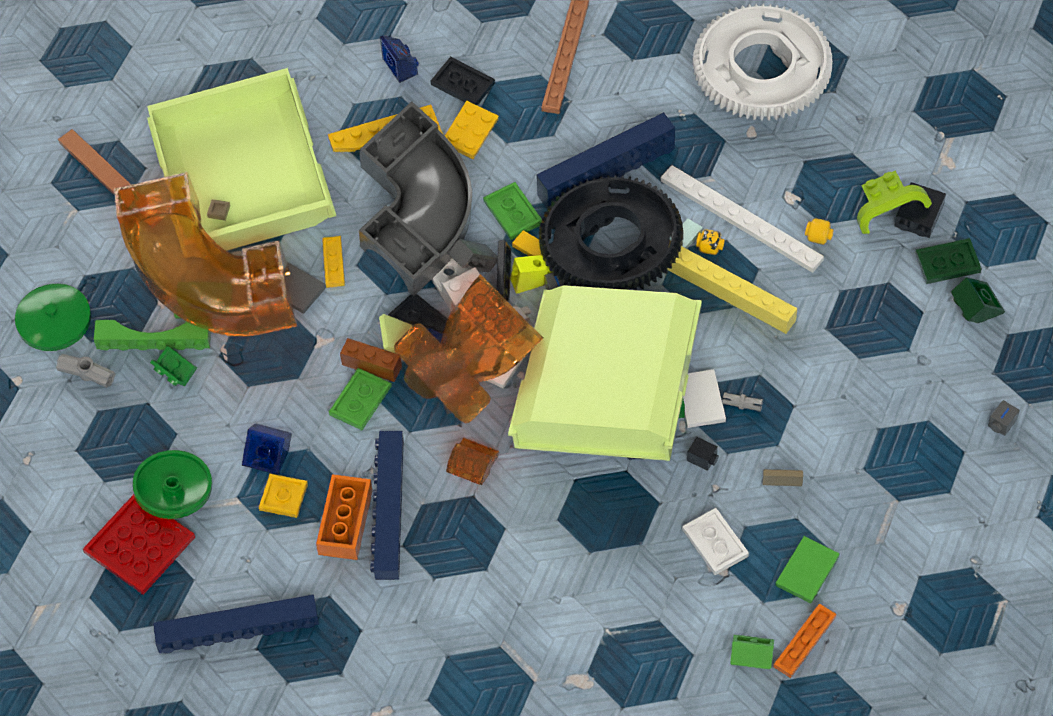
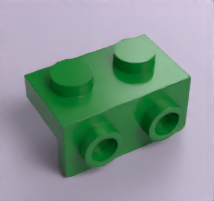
(174, 366)

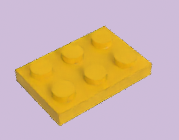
(471, 129)

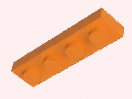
(804, 640)

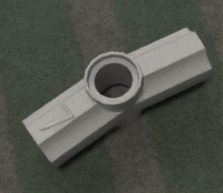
(94, 372)

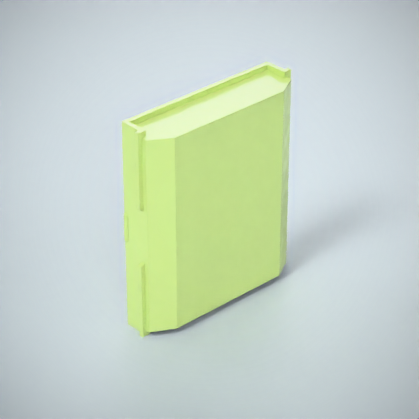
(247, 149)
(606, 373)

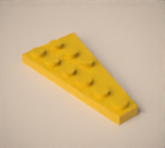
(356, 137)

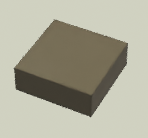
(218, 209)

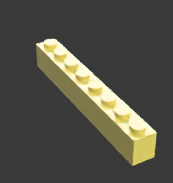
(734, 290)

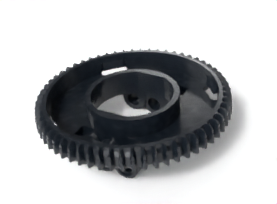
(592, 206)

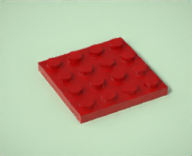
(138, 545)

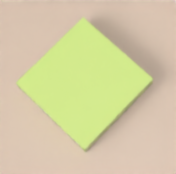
(392, 331)

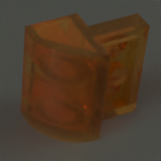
(471, 461)

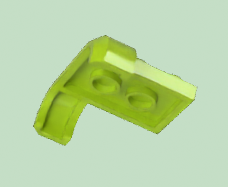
(886, 194)

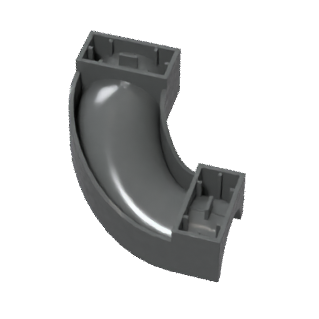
(429, 193)

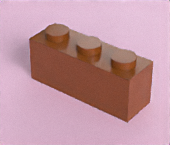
(371, 359)

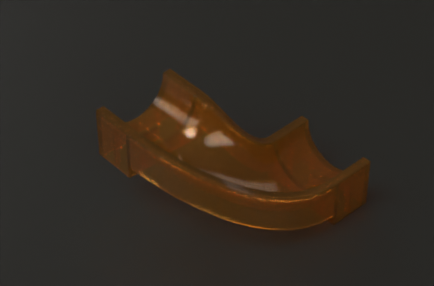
(192, 271)

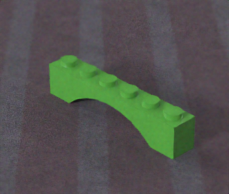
(112, 335)

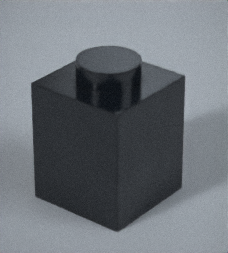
(702, 454)

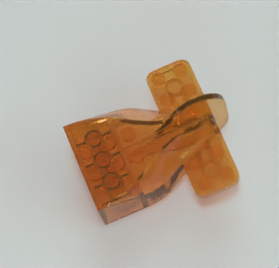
(477, 344)

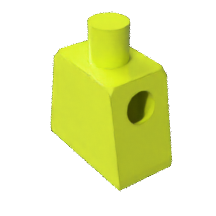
(528, 273)

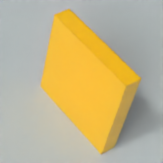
(283, 495)

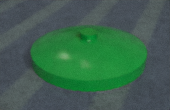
(53, 317)
(172, 484)

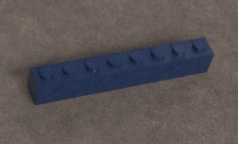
(388, 505)
(236, 624)

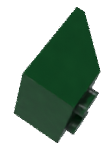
(976, 300)

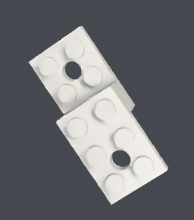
(454, 286)

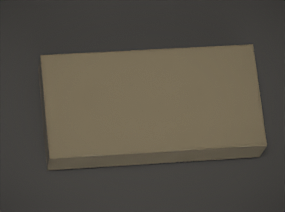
(782, 477)

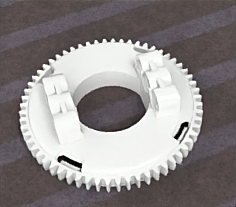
(793, 39)

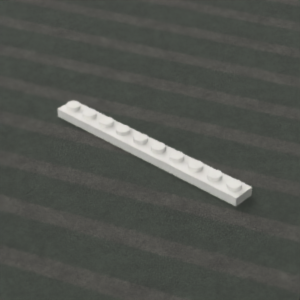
(742, 219)

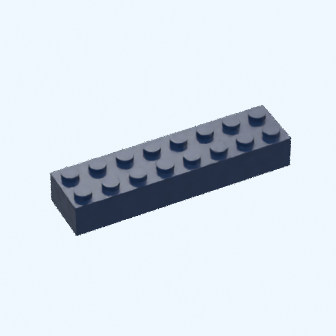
(612, 157)

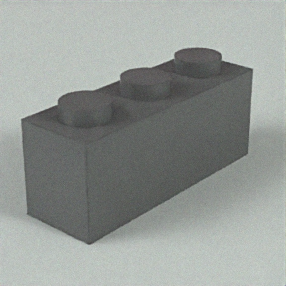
(473, 254)

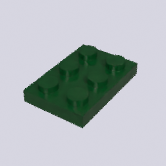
(948, 261)

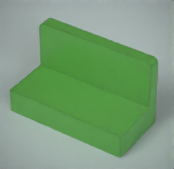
(752, 651)

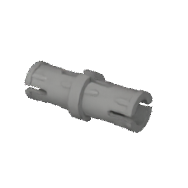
(742, 401)

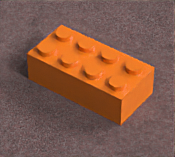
(344, 517)

